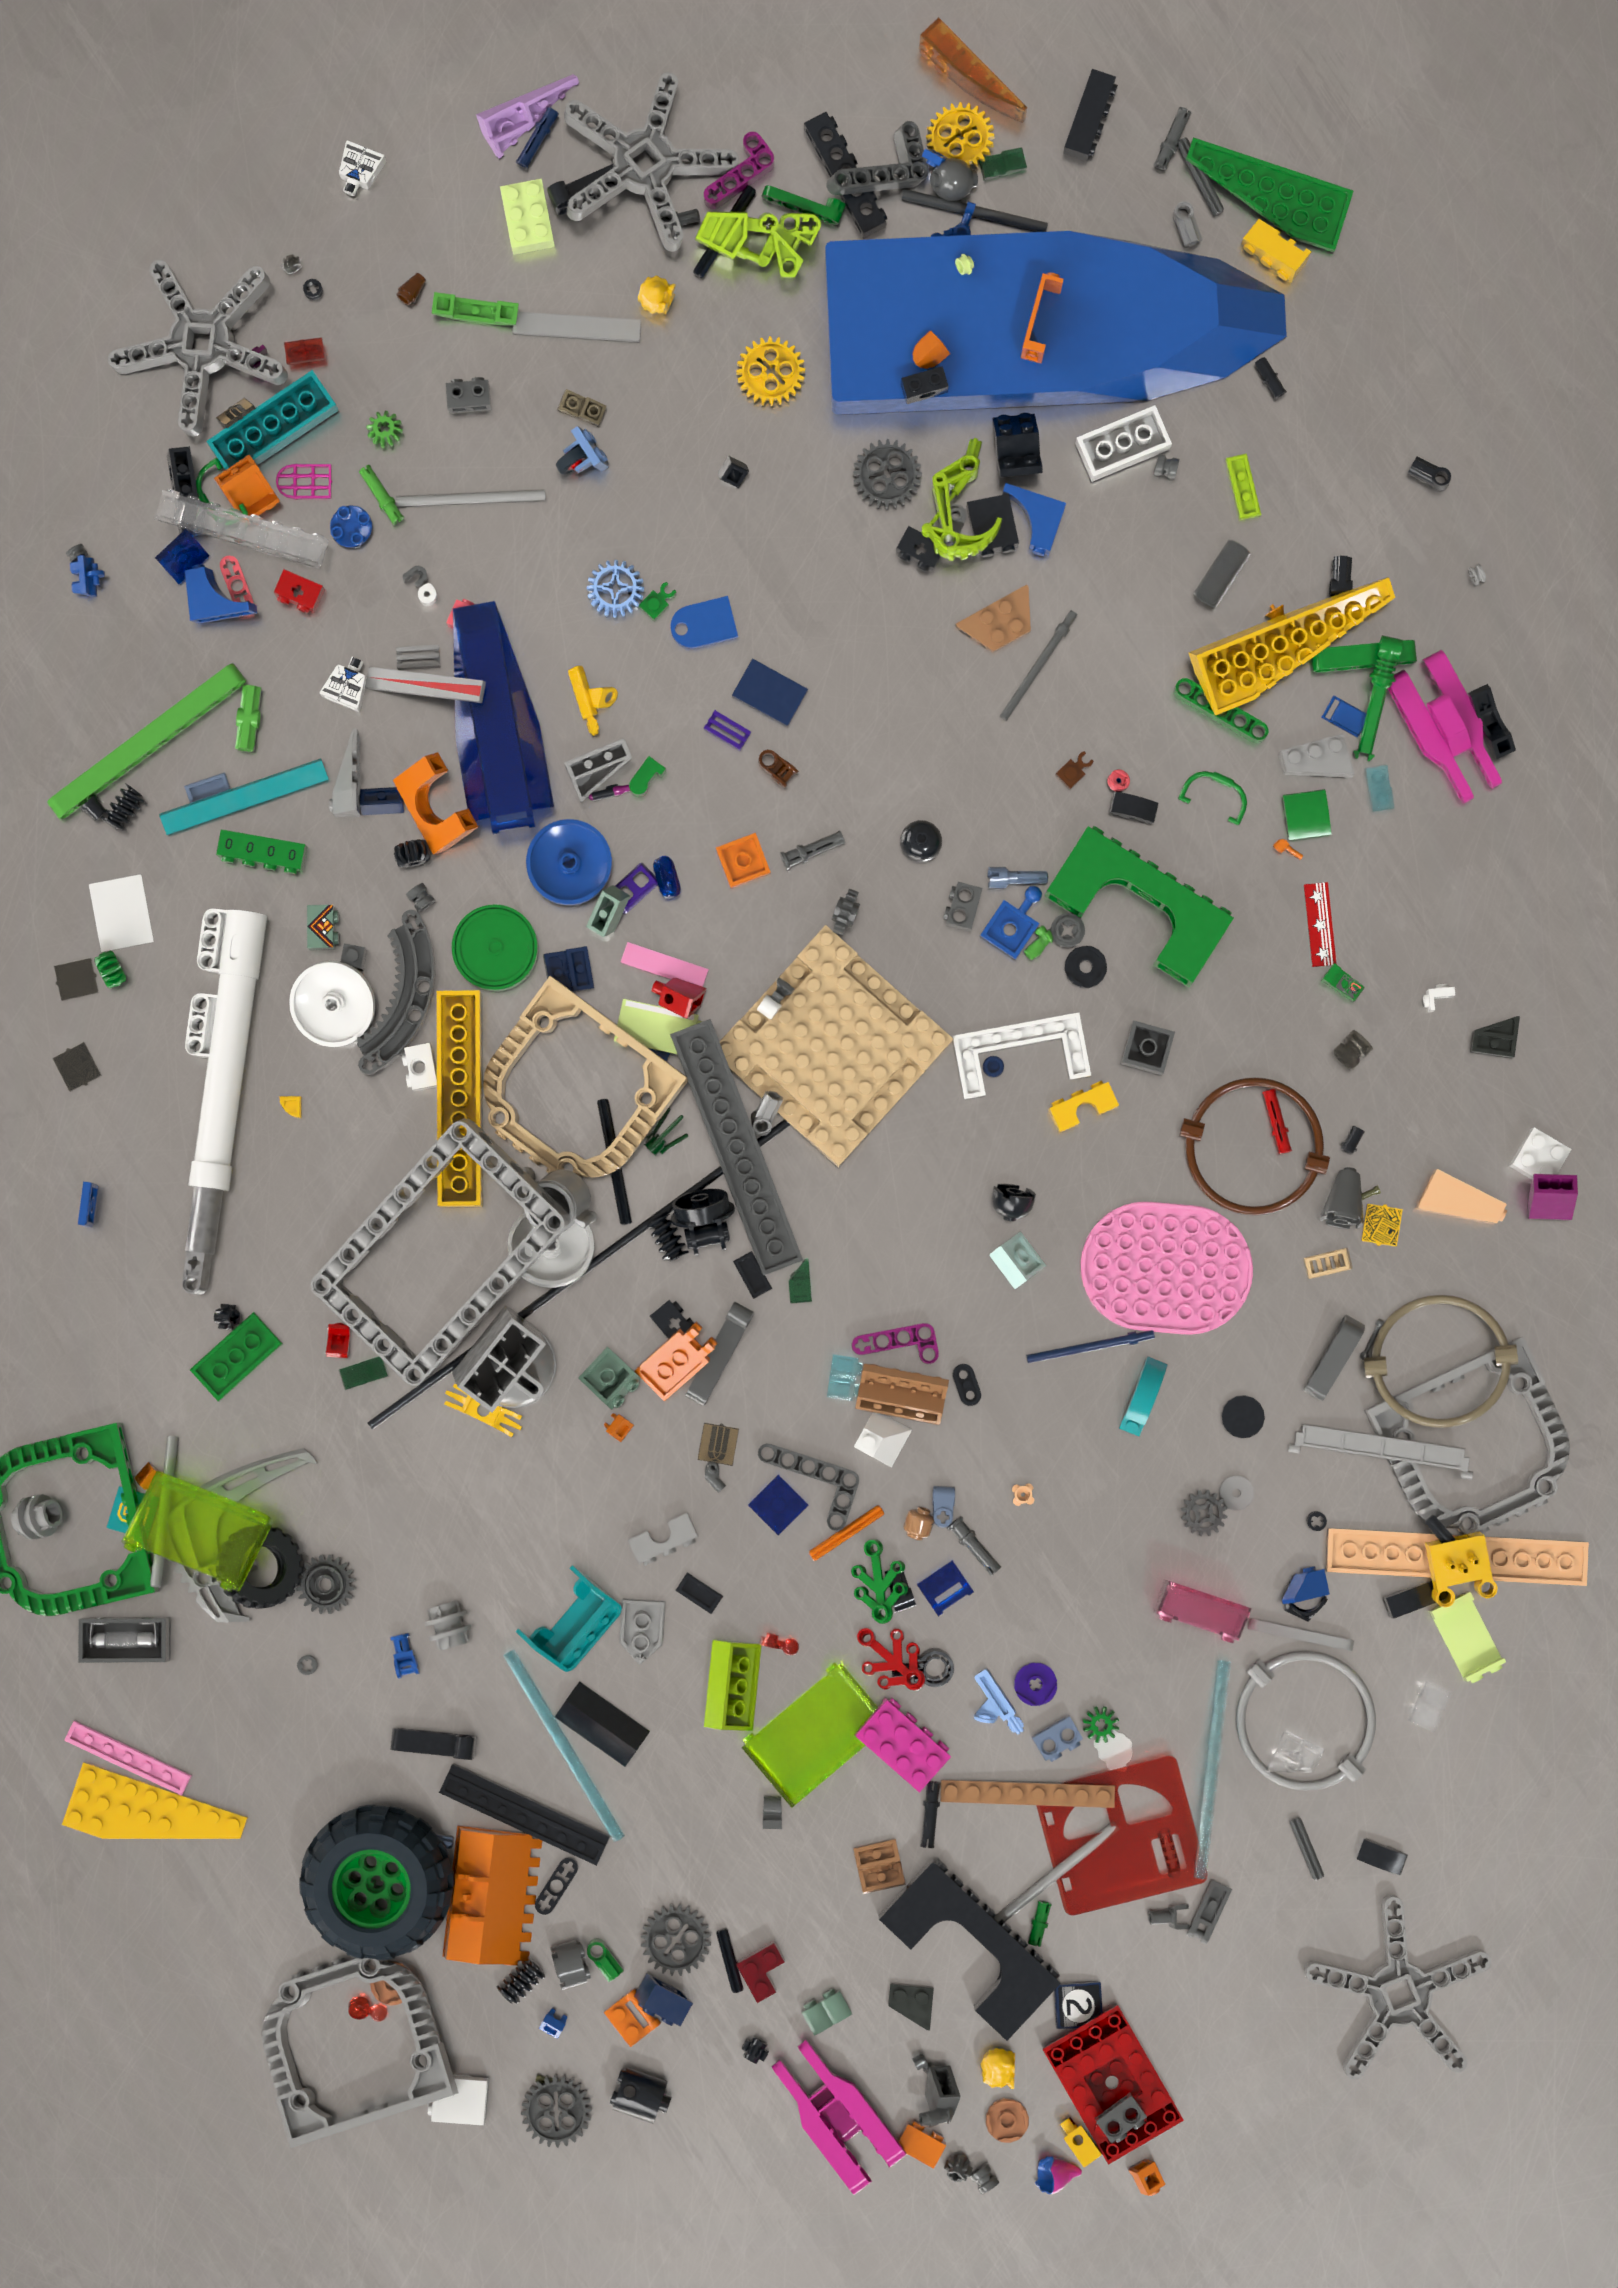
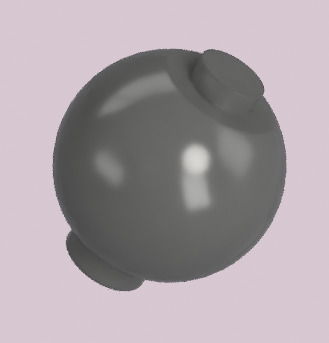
(953, 179)

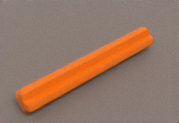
(847, 1532)

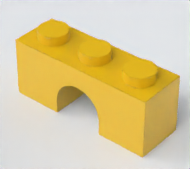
(1100, 1097)

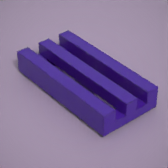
(712, 721)

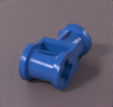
(404, 1657)

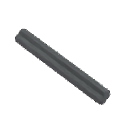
(1202, 180)

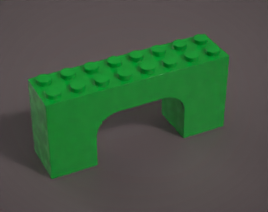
(1103, 862)

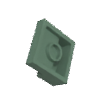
(610, 1378)

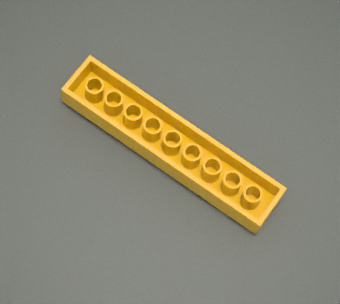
(459, 1090)

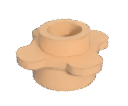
(1027, 1489)

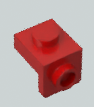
(338, 1340)

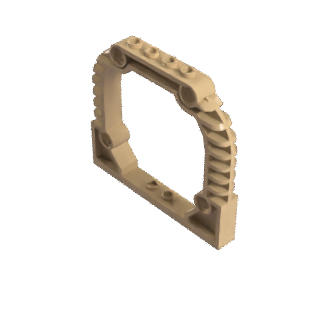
(557, 1003)

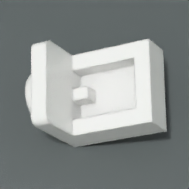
(1439, 992)

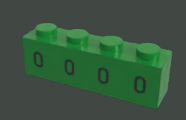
(262, 851)

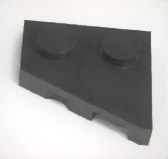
(1497, 1038)
(912, 2002)

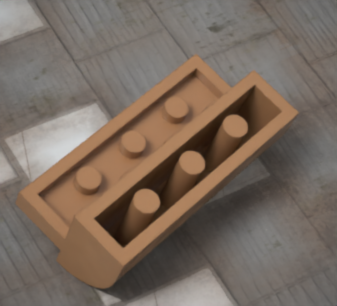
(902, 1394)

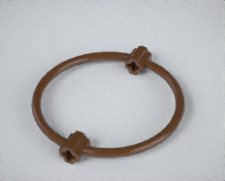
(1315, 1162)

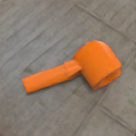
(1282, 845)

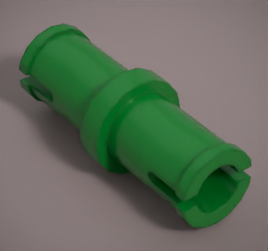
(1039, 1923)

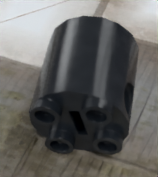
(648, 2097)

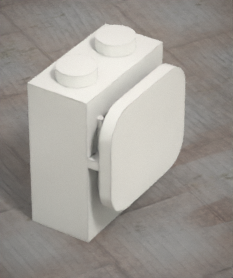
(464, 2107)

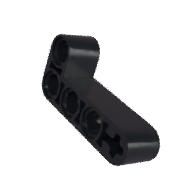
(561, 193)
(434, 1743)

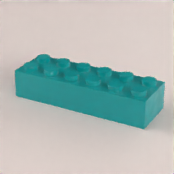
(275, 422)

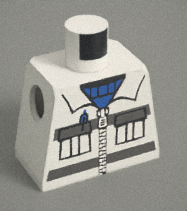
(359, 167)
(346, 685)

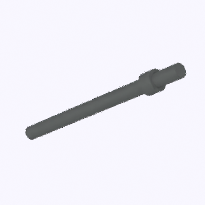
(1061, 631)

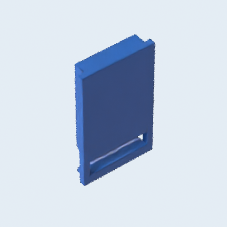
(1346, 717)

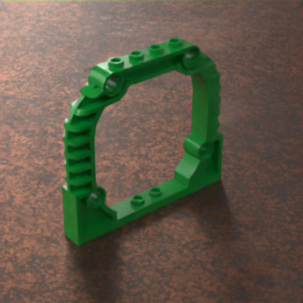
(109, 1448)

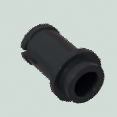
(1352, 1140)

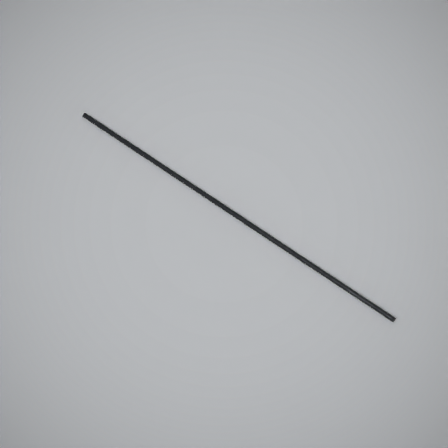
(555, 1291)

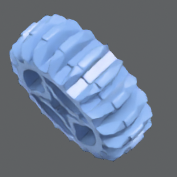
(605, 588)

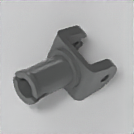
(1169, 1916)

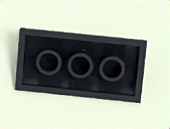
(602, 1724)

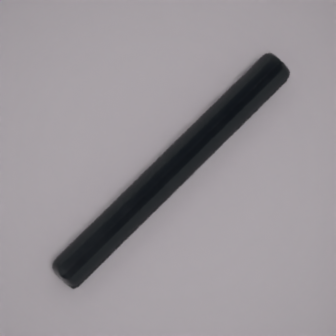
(709, 255)

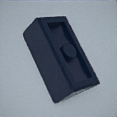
(381, 801)

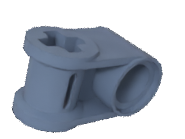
(943, 1501)

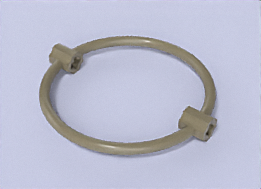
(1504, 1354)

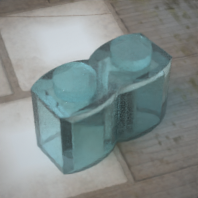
(843, 1377)

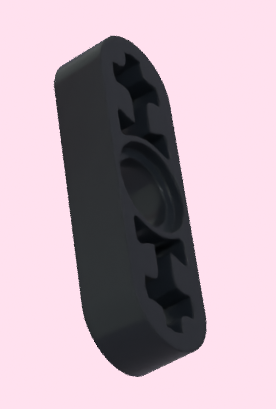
(543, 1896)

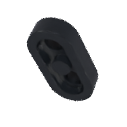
(967, 1384)

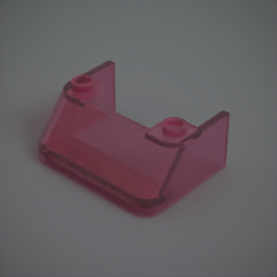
(1201, 1610)

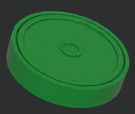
(495, 948)

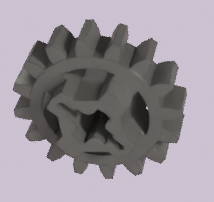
(845, 912)
(1195, 1507)

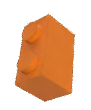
(922, 2144)

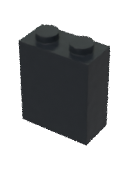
(982, 517)

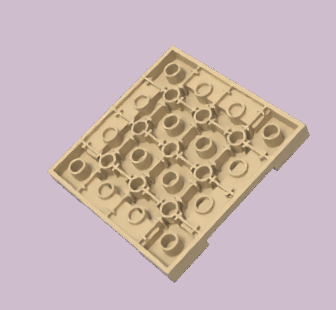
(835, 1047)

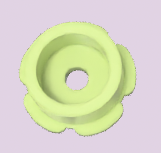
(964, 264)

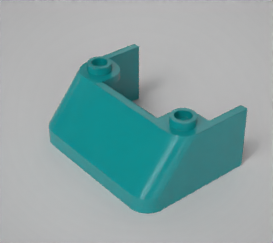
(579, 1626)

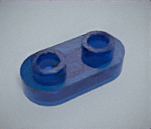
(666, 877)

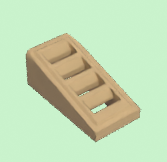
(1346, 1257)

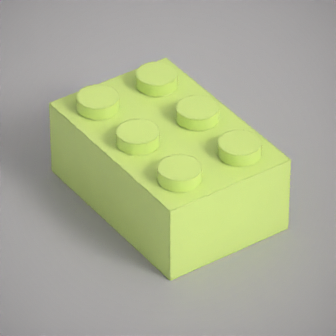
(527, 216)

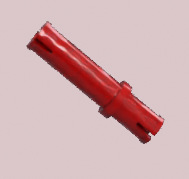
(1283, 1146)

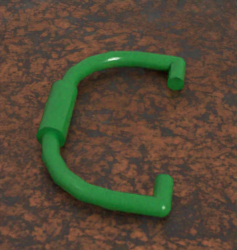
(203, 498)
(1223, 780)

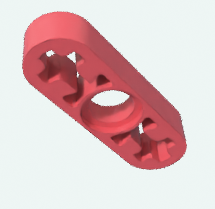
(237, 569)

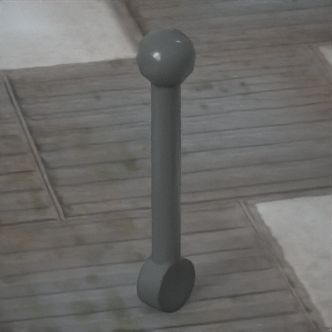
(1379, 1323)

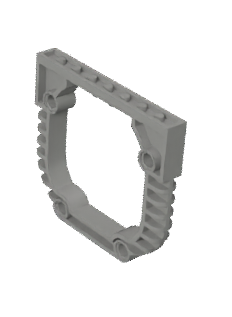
(1390, 1424)
(429, 2083)

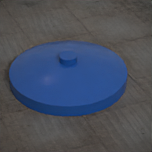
(569, 862)

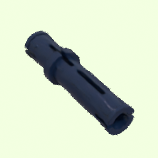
(537, 137)

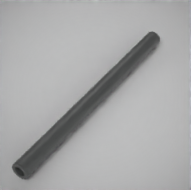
(980, 212)

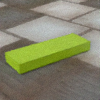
(1243, 487)

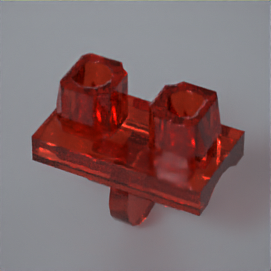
(304, 350)

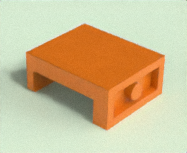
(248, 486)

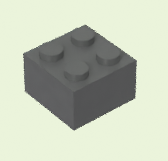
(1147, 1047)

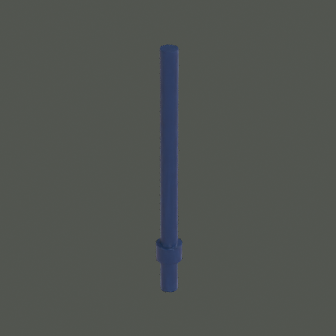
(1131, 1338)

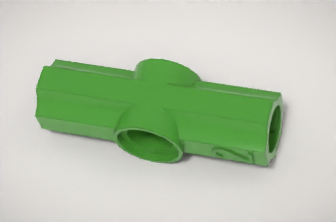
(248, 718)

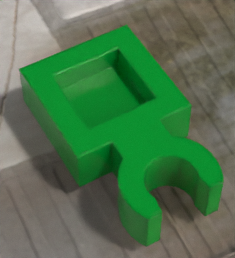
(656, 603)

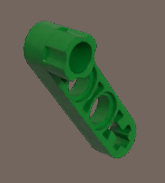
(828, 213)

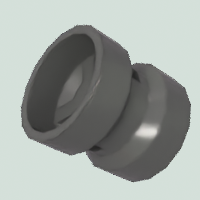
(1166, 466)
(420, 897)
(983, 2177)

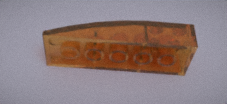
(968, 71)

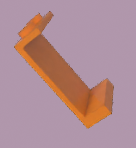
(1032, 350)

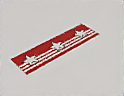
(1320, 924)

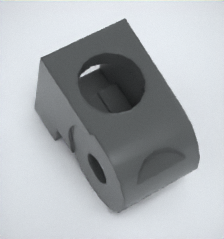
(772, 1813)

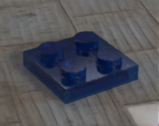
(181, 555)
(778, 1504)

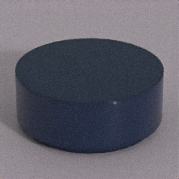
(993, 1066)

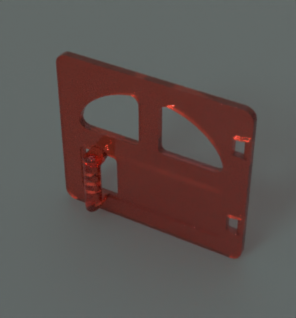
(1125, 1862)

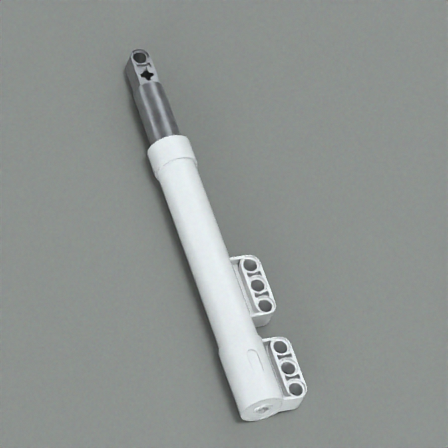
(224, 1043)

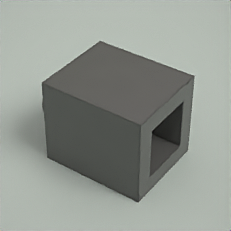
(354, 956)

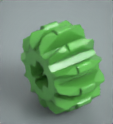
(384, 421)

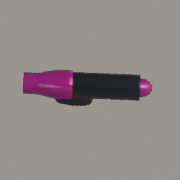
(611, 790)

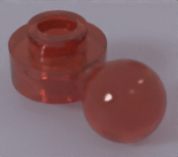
(789, 1646)
(360, 2008)

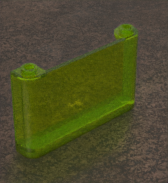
(198, 1530)
(812, 1735)

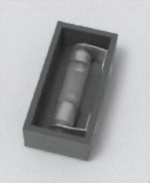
(123, 1640)

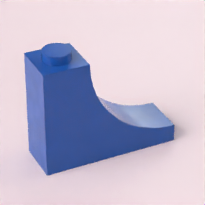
(1043, 516)
(207, 601)

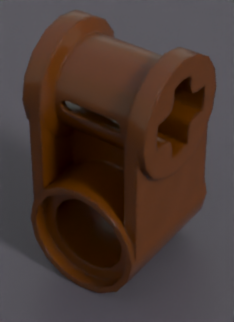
(778, 768)

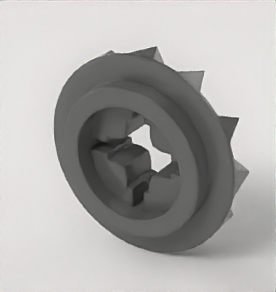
(1069, 920)

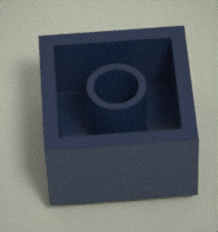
(663, 2000)

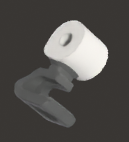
(426, 593)
(772, 1004)

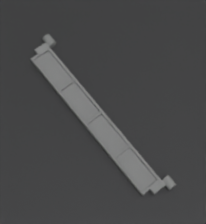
(1383, 1447)

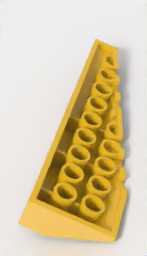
(1258, 657)

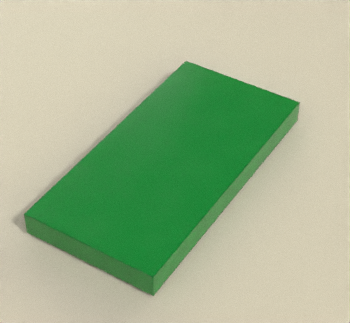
(236, 1356)

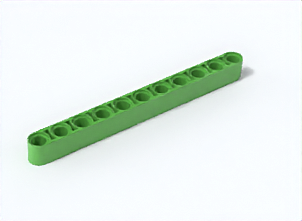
(146, 741)

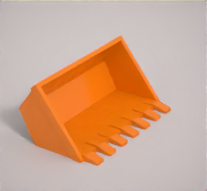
(490, 1896)

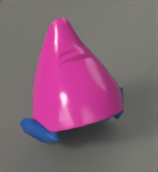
(1055, 2174)

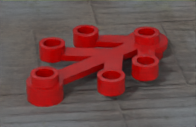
(894, 1661)

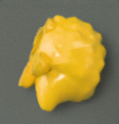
(656, 295)
(998, 2068)

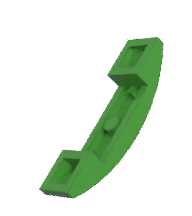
(474, 310)

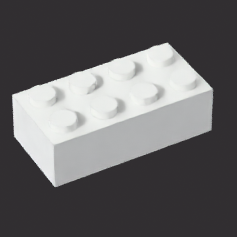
(1123, 443)

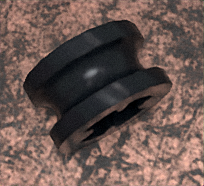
(310, 295)
(1316, 1527)

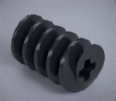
(123, 808)
(667, 1239)
(521, 1981)

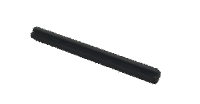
(617, 1176)

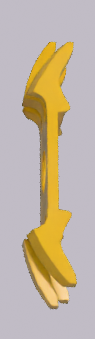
(493, 1419)

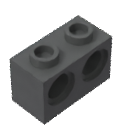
(967, 907)
(1117, 2113)

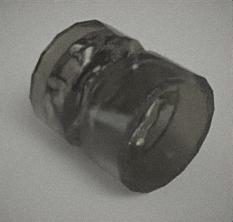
(1355, 1047)

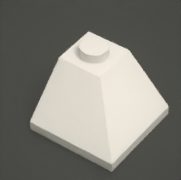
(882, 1438)

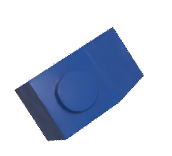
(1306, 1586)

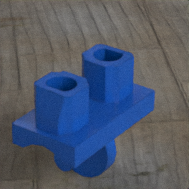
(88, 576)

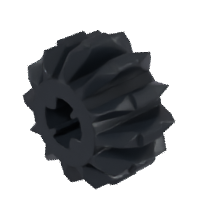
(412, 853)

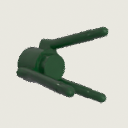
(656, 1142)

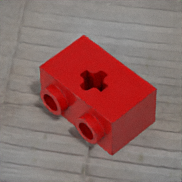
(292, 582)

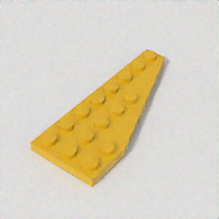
(127, 1808)

